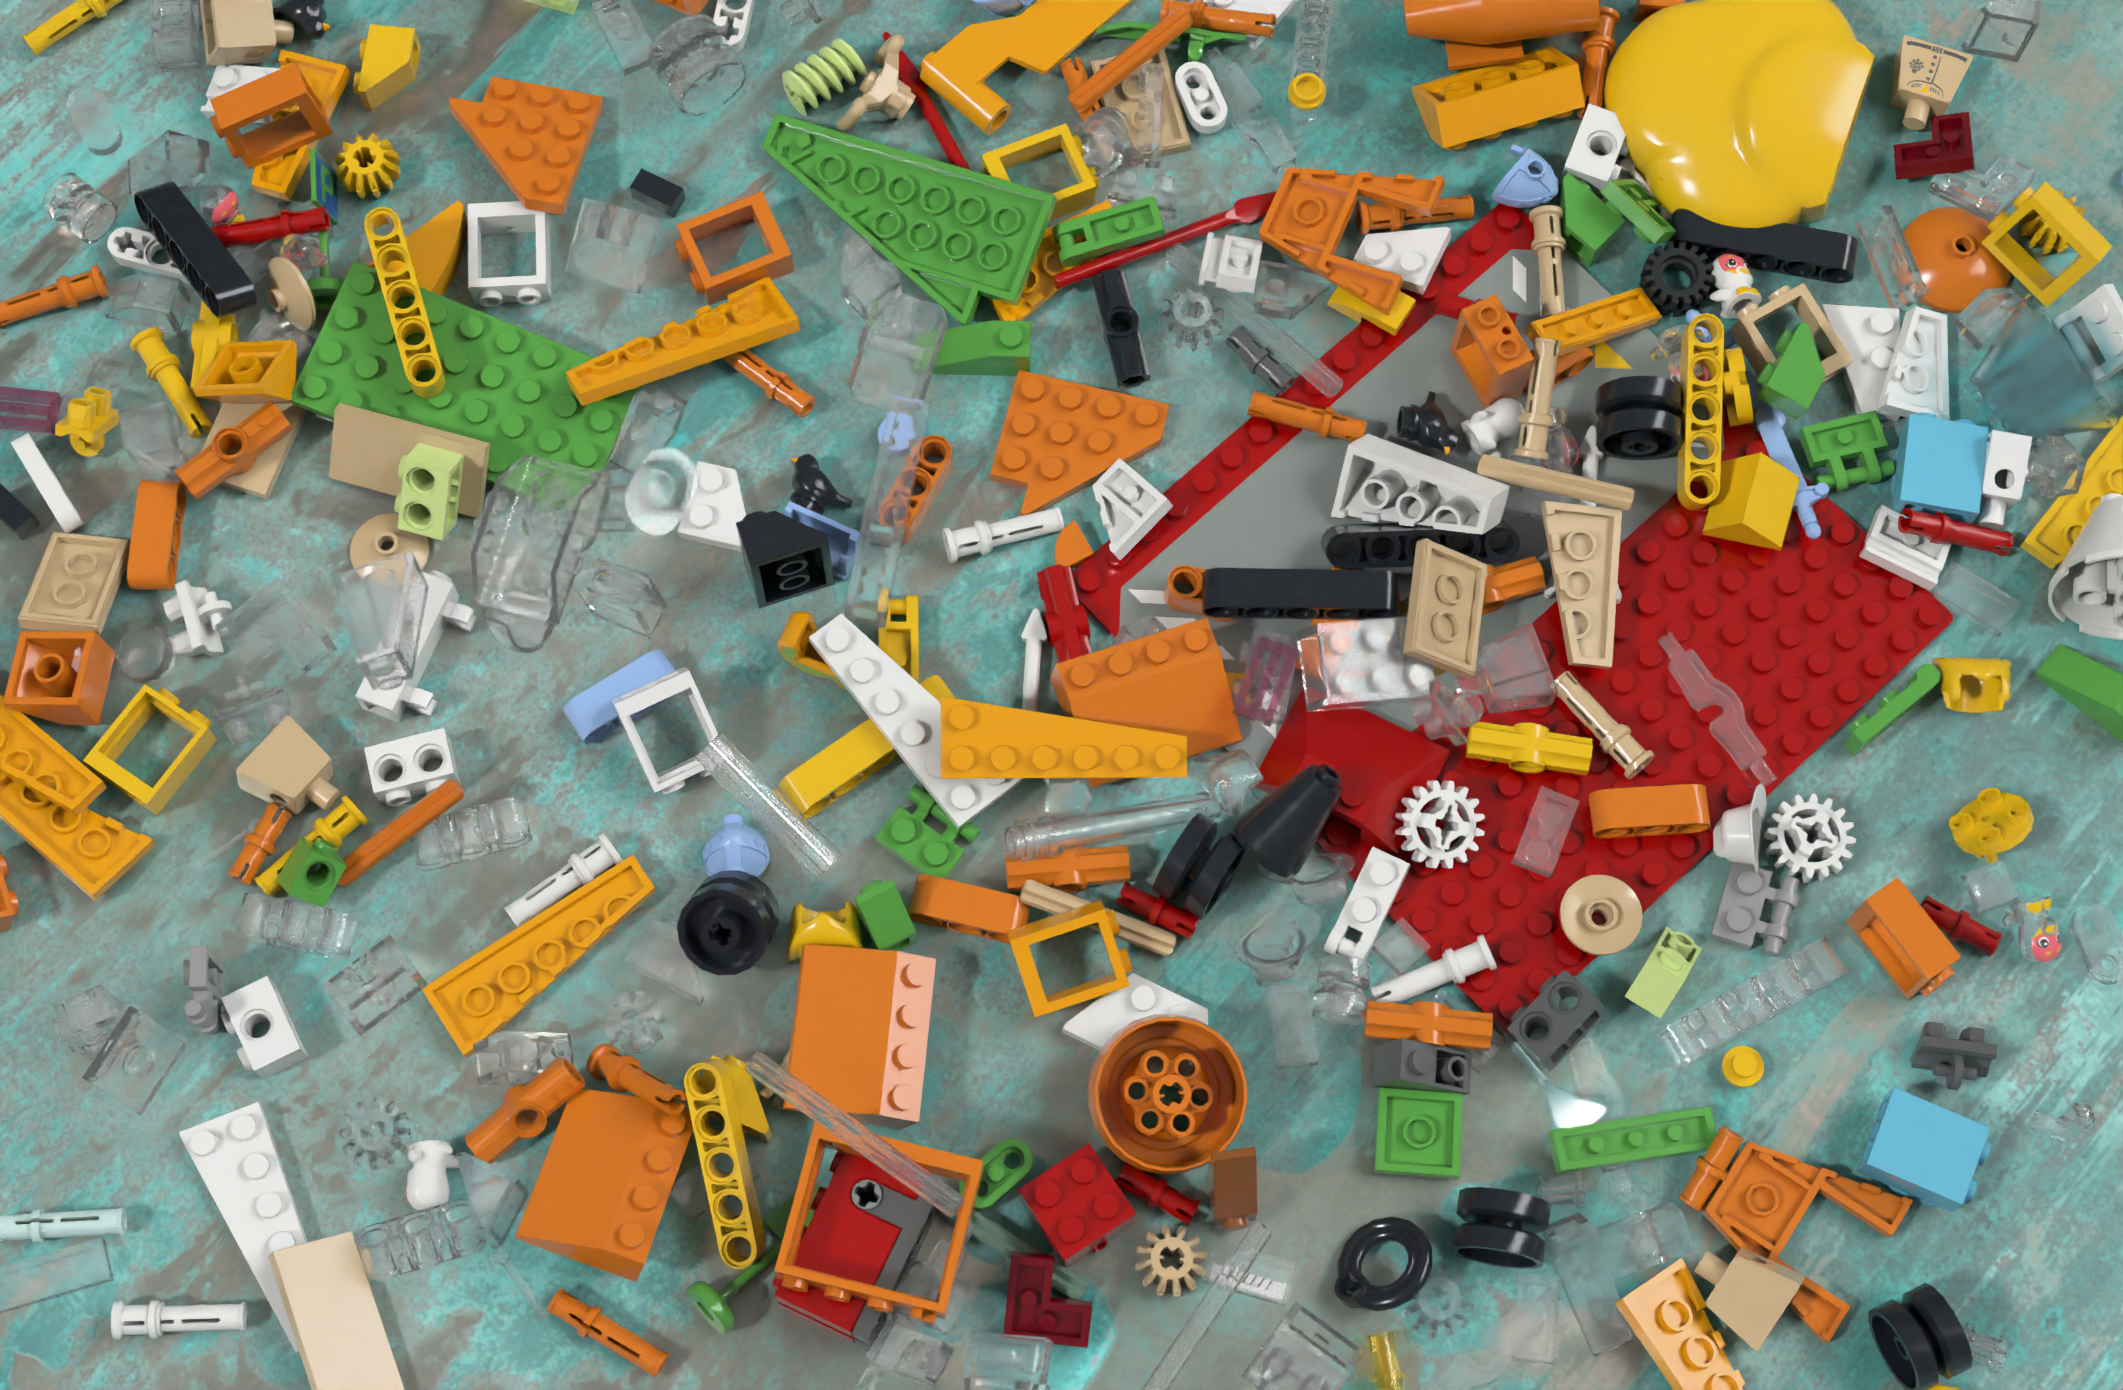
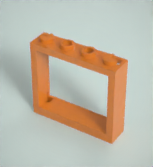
(878, 1298)

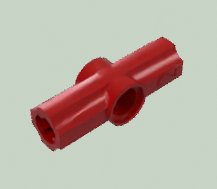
(1063, 616)

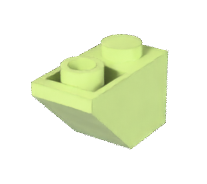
(1663, 972)

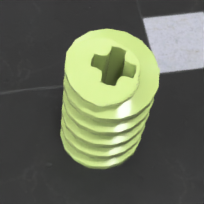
(822, 73)

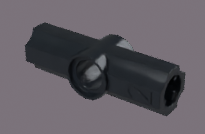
(1124, 347)

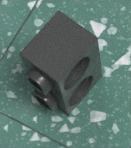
(1565, 1027)

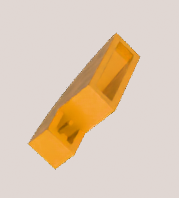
(436, 249)

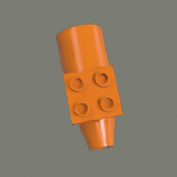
(1493, 30)

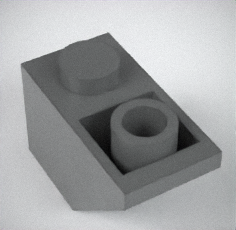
(1421, 1067)

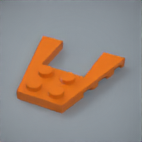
(1314, 211)
(1766, 1200)

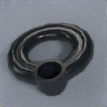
(1400, 1291)

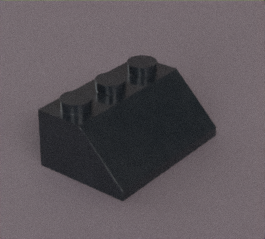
(783, 557)

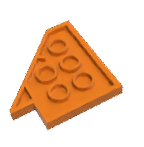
(532, 137)
(1069, 435)

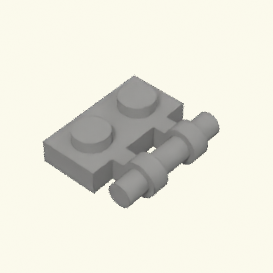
(1742, 905)
(207, 980)

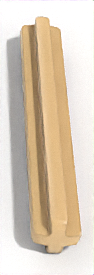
(1555, 482)
(1131, 929)

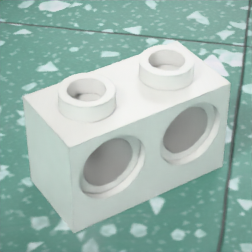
(410, 756)

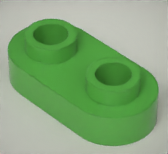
(997, 1176)

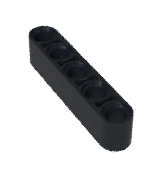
(1774, 248)
(195, 249)
(1401, 537)
(1300, 594)

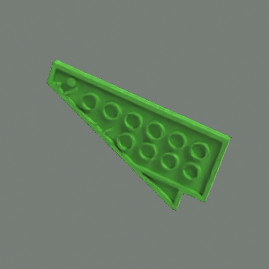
(933, 220)

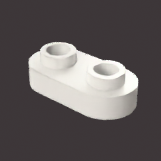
(1201, 100)

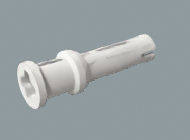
(984, 536)
(579, 870)
(1453, 966)
(157, 1318)

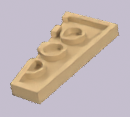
(1585, 573)

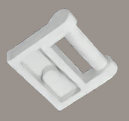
(2104, 318)

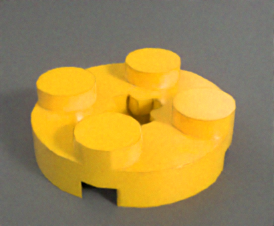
(1735, 388)

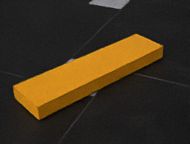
(1597, 321)

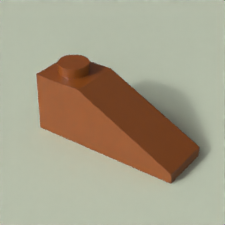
(1232, 1188)

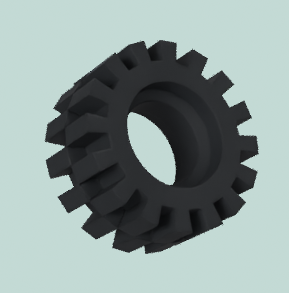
(1679, 259)

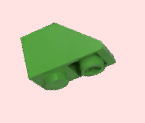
(1587, 221)
(1795, 374)
(885, 916)

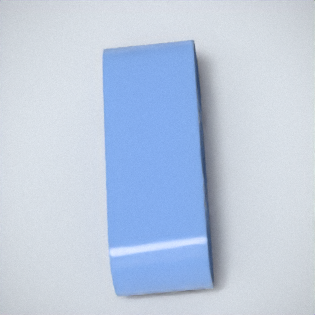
(592, 710)

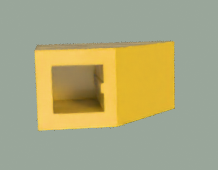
(388, 64)

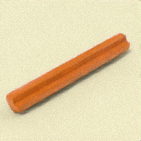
(1130, 59)
(401, 830)

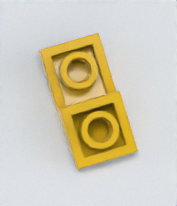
(1359, 310)

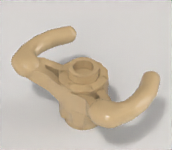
(882, 89)

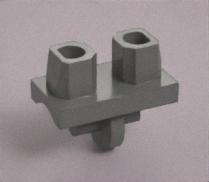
(1953, 1057)

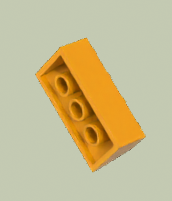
(1499, 97)

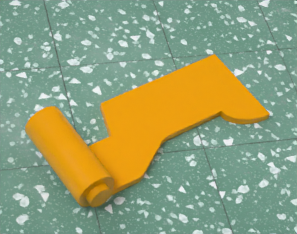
(1033, 40)

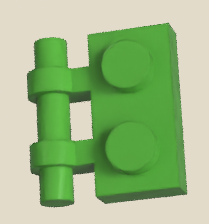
(1843, 440)
(920, 844)

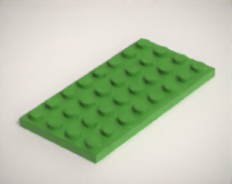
(497, 387)

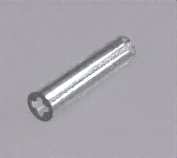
(768, 806)

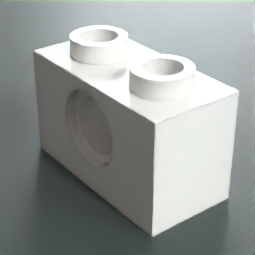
(1601, 132)
(281, 1044)

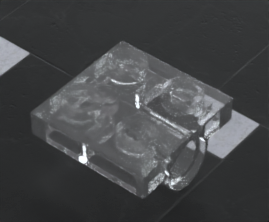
(612, 245)

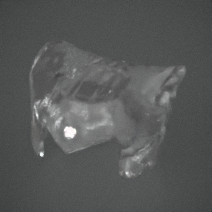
(1108, 142)
(1229, 780)

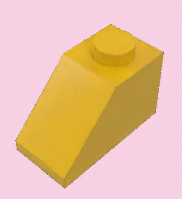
(748, 1102)

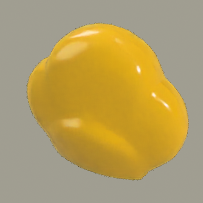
(1740, 106)

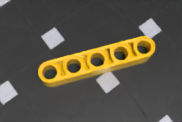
(398, 285)
(1709, 395)
(845, 762)
(719, 1183)

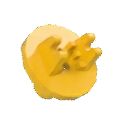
(1992, 824)

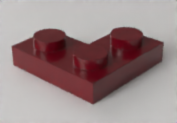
(1946, 153)
(1035, 1313)

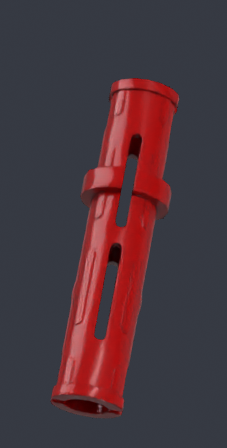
(273, 227)
(1941, 529)

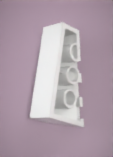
(1415, 489)

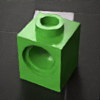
(317, 886)

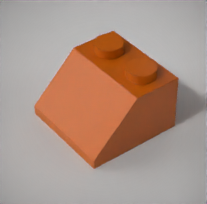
(60, 676)

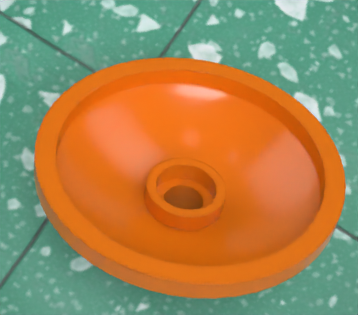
(1949, 274)

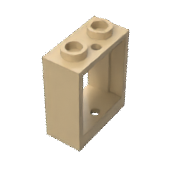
(1757, 350)

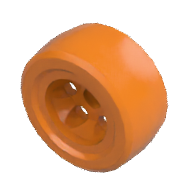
(1119, 1116)

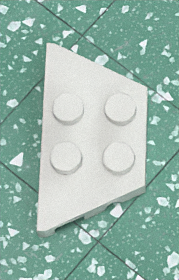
(1119, 1008)

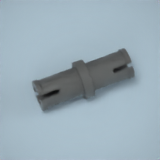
(1260, 360)

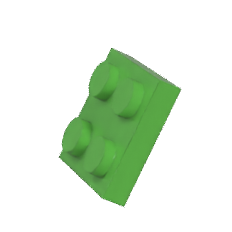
(1418, 1133)

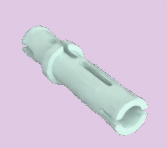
(62, 1224)

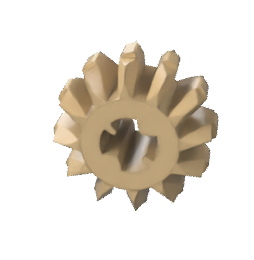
(1170, 1275)

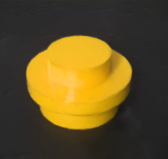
(1306, 91)
(1742, 1066)

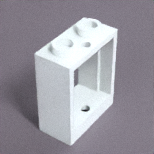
(501, 219)
(652, 693)

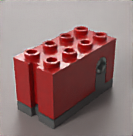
(858, 1244)

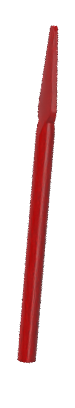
(911, 77)
(1243, 211)

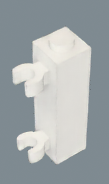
(439, 609)

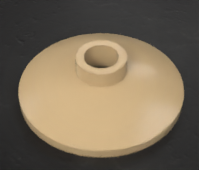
(290, 293)
(367, 542)
(1611, 899)

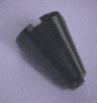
(1290, 820)

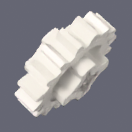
(1436, 839)
(1824, 842)

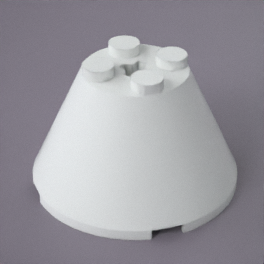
(2091, 574)

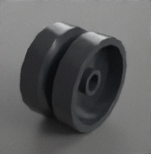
(1639, 418)
(1195, 863)
(728, 922)
(1501, 1227)
(1920, 1338)

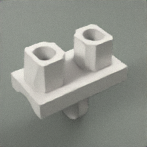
(201, 614)

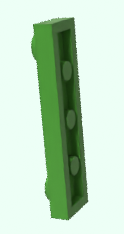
(1632, 1140)

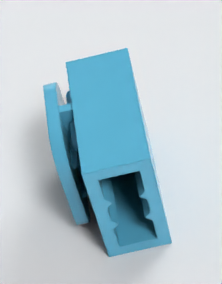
(1939, 466)
(1924, 1151)

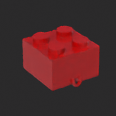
(1077, 1206)

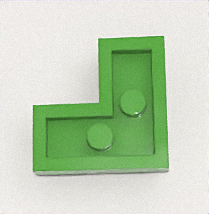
(1632, 200)

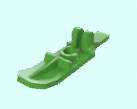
(1197, 37)

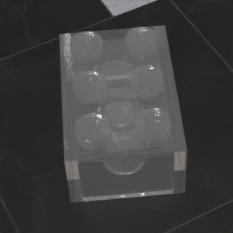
(1359, 665)

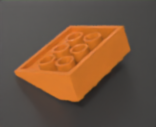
(1156, 684)
(863, 1030)
(606, 1181)

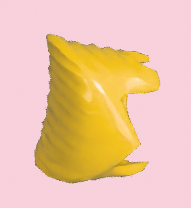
(1974, 683)
(822, 928)

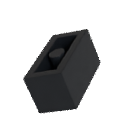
(657, 193)
(16, 515)

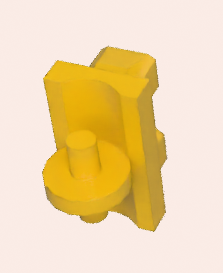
(89, 421)

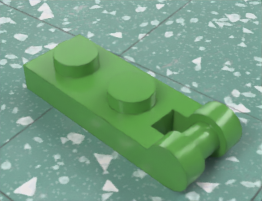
(1108, 230)
(1892, 708)

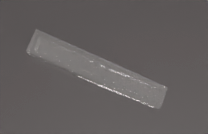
(887, 512)

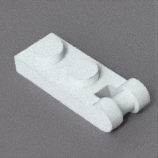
(1368, 904)

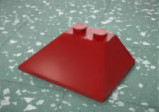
(1371, 756)

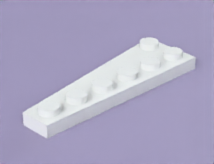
(905, 717)
(250, 1190)

